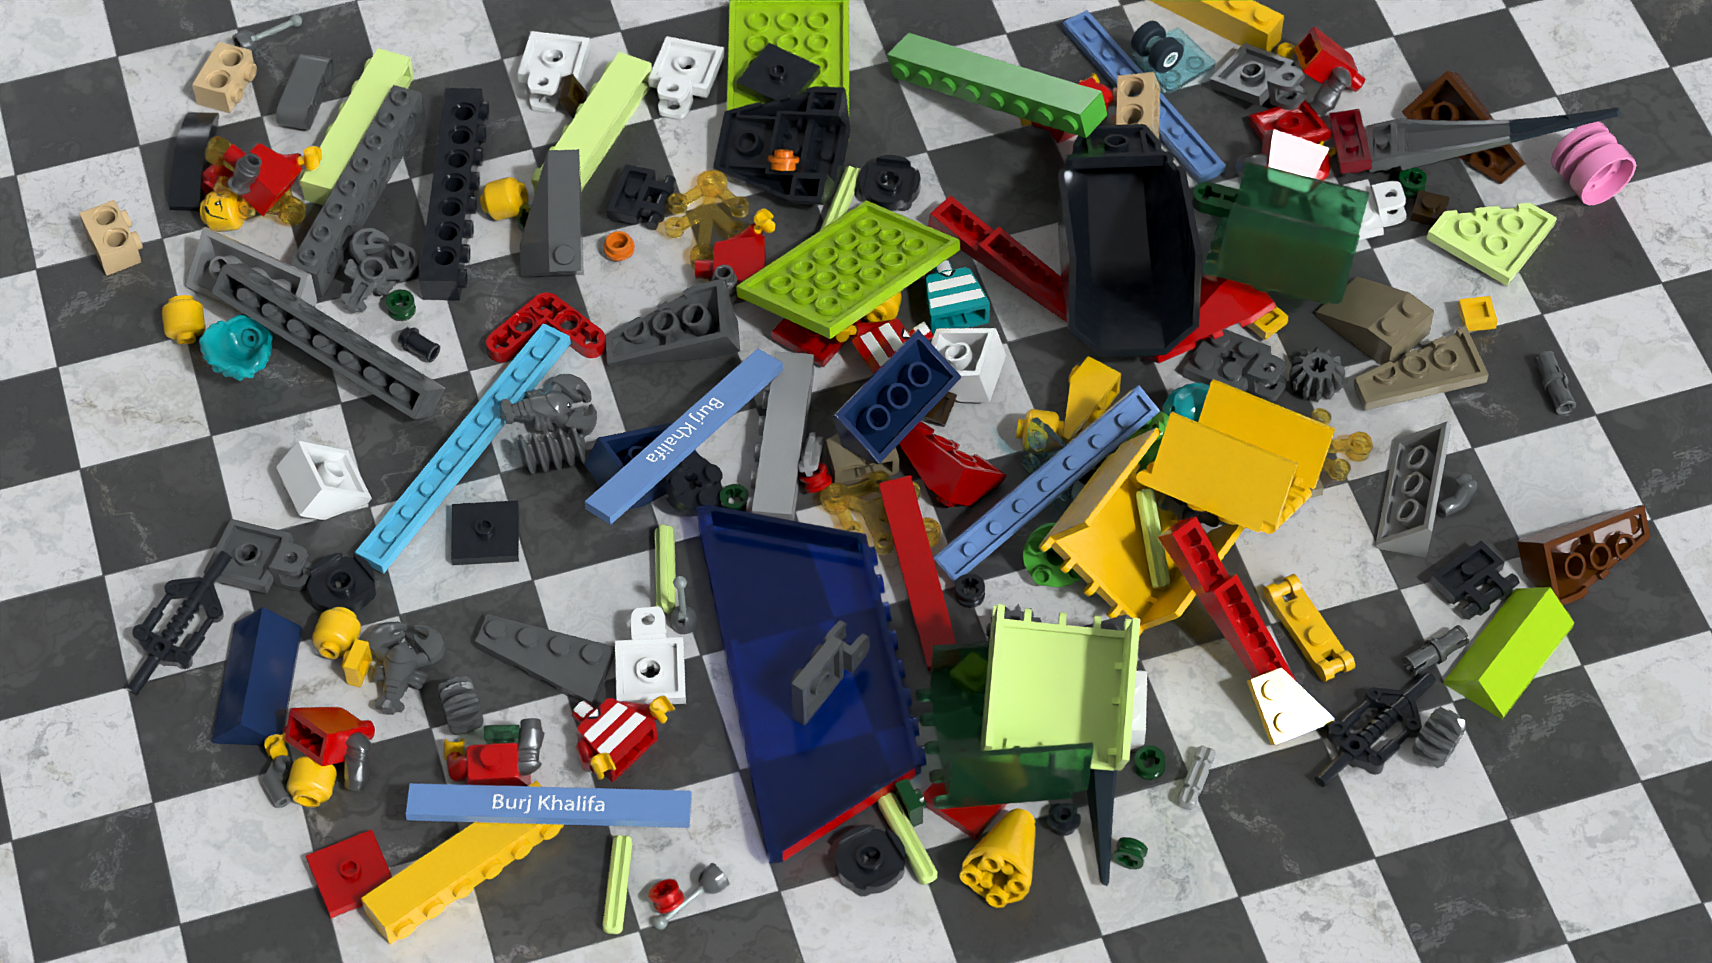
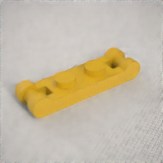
(1308, 628)

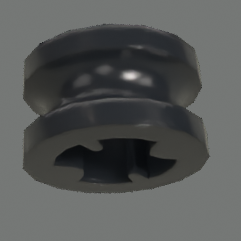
(970, 600)

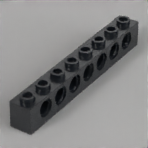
(452, 194)

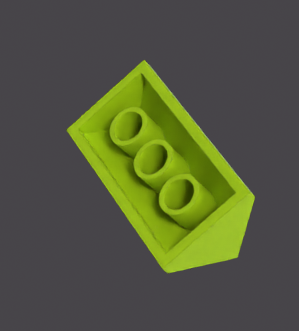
(1511, 650)

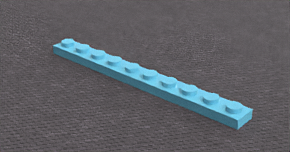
(461, 449)

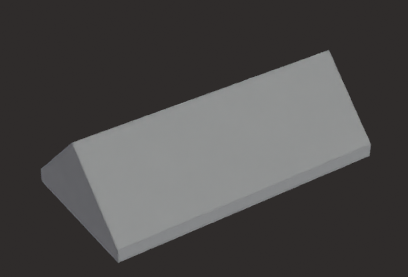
(219, 250)
(1413, 491)

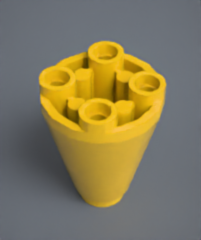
(1003, 860)

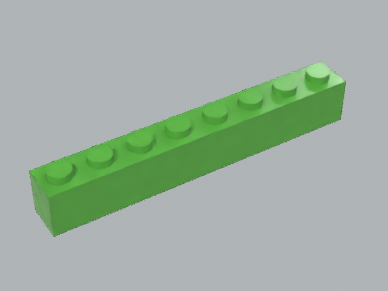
(998, 85)

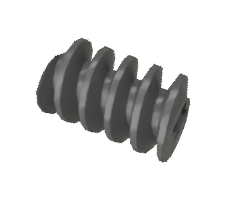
(552, 449)

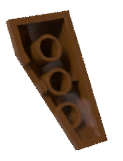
(1454, 100)
(1582, 552)

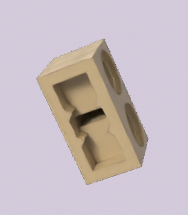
(224, 77)
(1142, 107)
(111, 238)

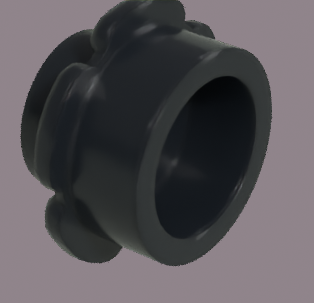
(1063, 827)

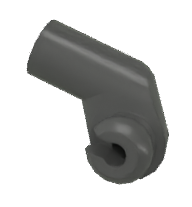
(1462, 497)
(276, 779)

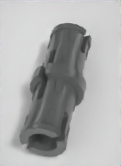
(1555, 382)
(1435, 650)

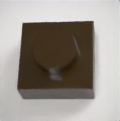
(571, 94)
(1429, 207)
(941, 411)

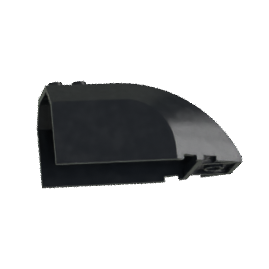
(1127, 244)

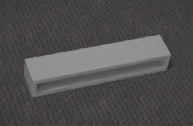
(783, 437)

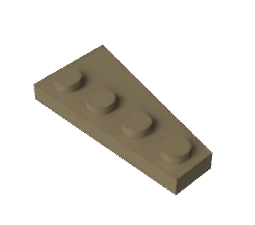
(1439, 368)

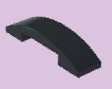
(191, 160)

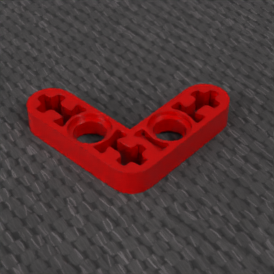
(532, 314)

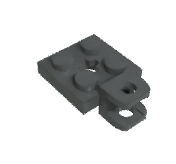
(1272, 81)
(1250, 365)
(272, 560)
(825, 671)

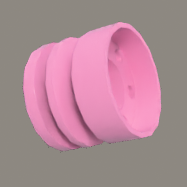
(1593, 163)

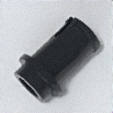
(417, 343)

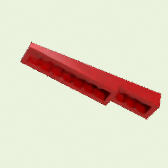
(1001, 254)
(917, 565)
(1223, 597)

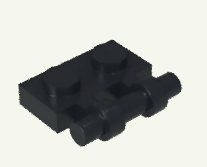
(631, 196)
(1469, 572)

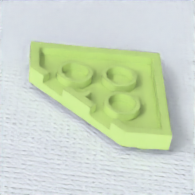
(1493, 237)

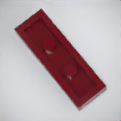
(1350, 141)

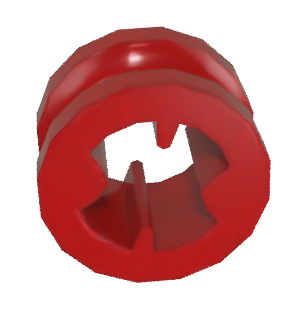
(818, 481)
(666, 895)

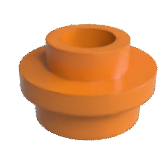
(783, 160)
(618, 246)

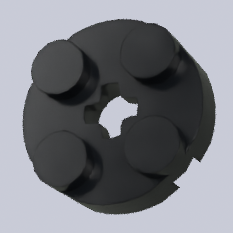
(893, 197)
(707, 484)
(334, 568)
(870, 878)

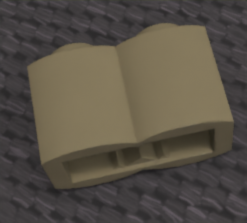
(852, 468)

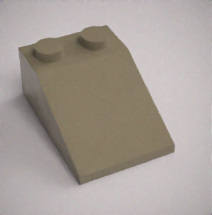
(1379, 319)

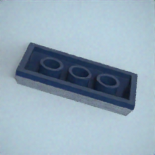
(894, 399)
(257, 679)

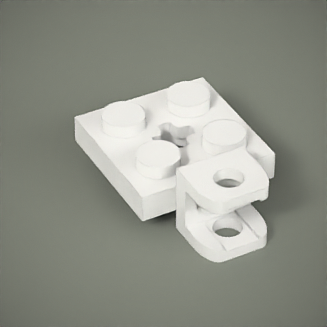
(545, 76)
(679, 85)
(1376, 210)
(647, 649)

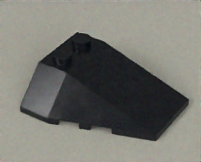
(808, 124)

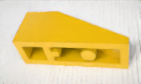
(1090, 394)

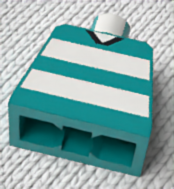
(955, 299)

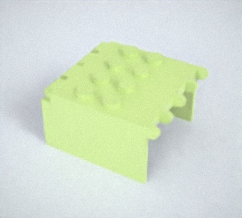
(1060, 686)

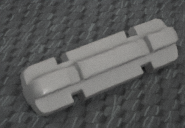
(810, 454)
(1196, 777)

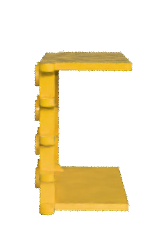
(1240, 459)
(1106, 545)

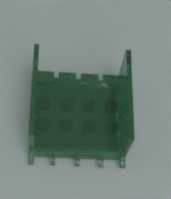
(1289, 235)
(986, 776)

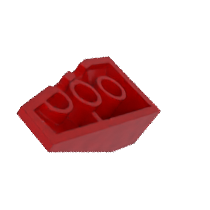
(1221, 306)
(948, 471)

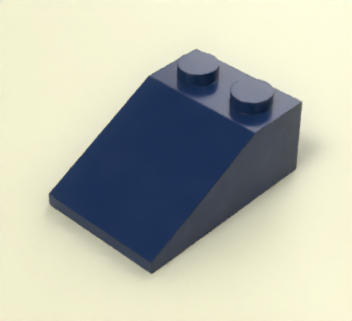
(616, 450)

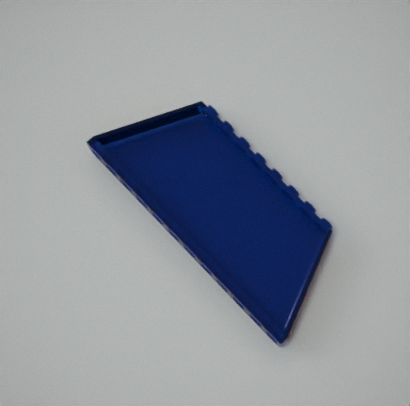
(775, 600)

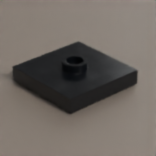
(777, 74)
(485, 532)

